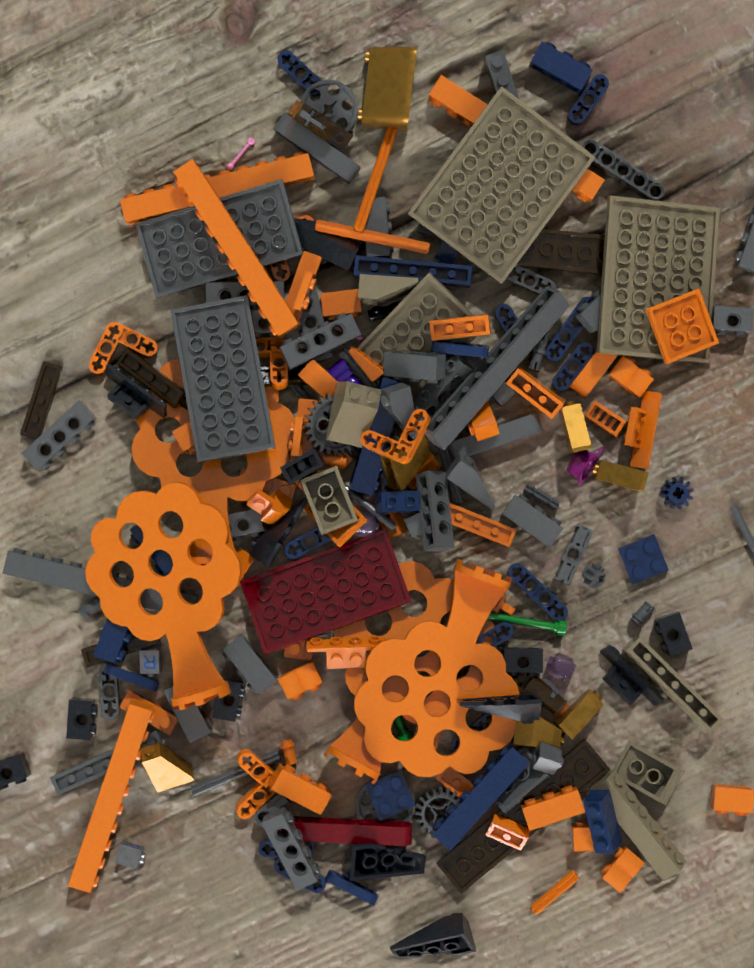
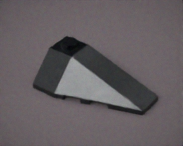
(328, 246)
(271, 541)
(516, 707)
(380, 861)
(445, 935)

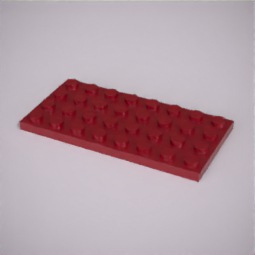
(325, 592)

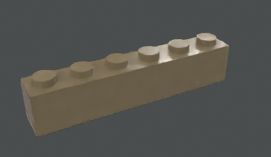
(672, 684)
(641, 826)

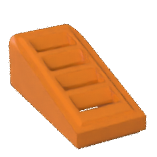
(367, 364)
(623, 423)

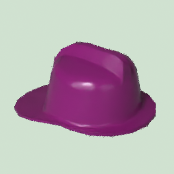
(582, 464)

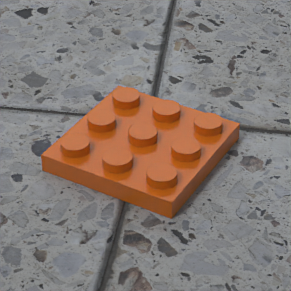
(682, 326)

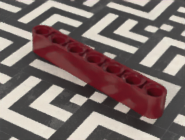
(353, 831)

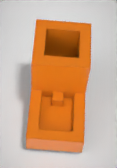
(270, 508)

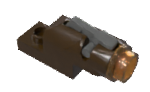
(320, 125)
(545, 689)

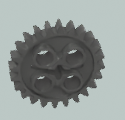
(318, 435)

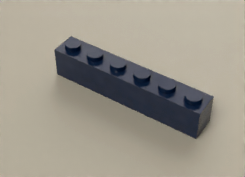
(446, 274)
(368, 463)
(480, 797)

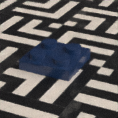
(643, 559)
(390, 795)

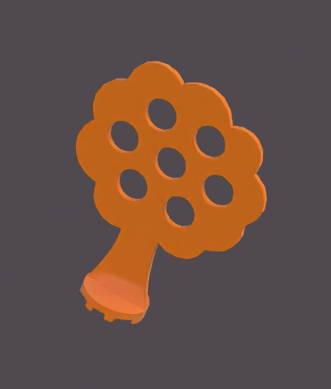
(211, 483)
(439, 595)
(473, 600)
(194, 673)

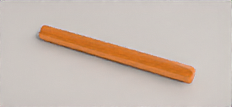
(375, 179)
(372, 236)

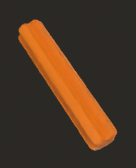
(554, 892)

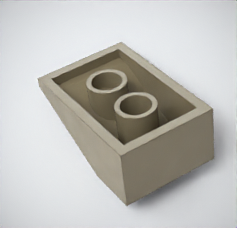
(382, 289)
(352, 412)
(329, 500)
(648, 772)

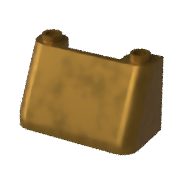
(388, 87)

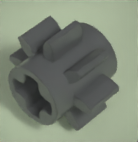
(593, 575)

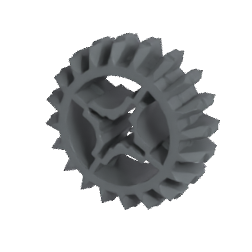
(433, 807)

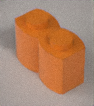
(631, 376)
(300, 680)
(621, 868)

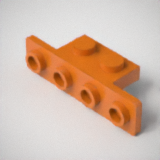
(303, 283)
(642, 429)
(300, 444)
(344, 651)

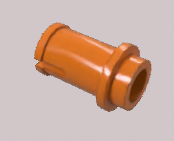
(332, 460)
(288, 752)

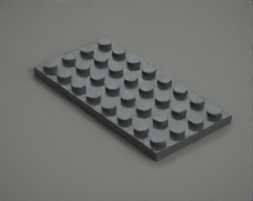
(185, 255)
(223, 379)

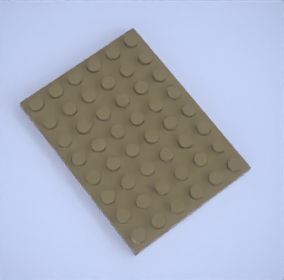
(501, 185)
(648, 258)

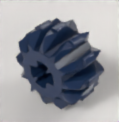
(672, 488)

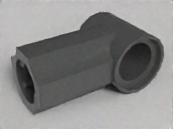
(274, 804)

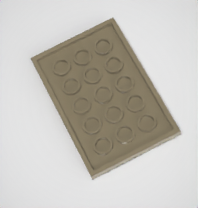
(409, 327)

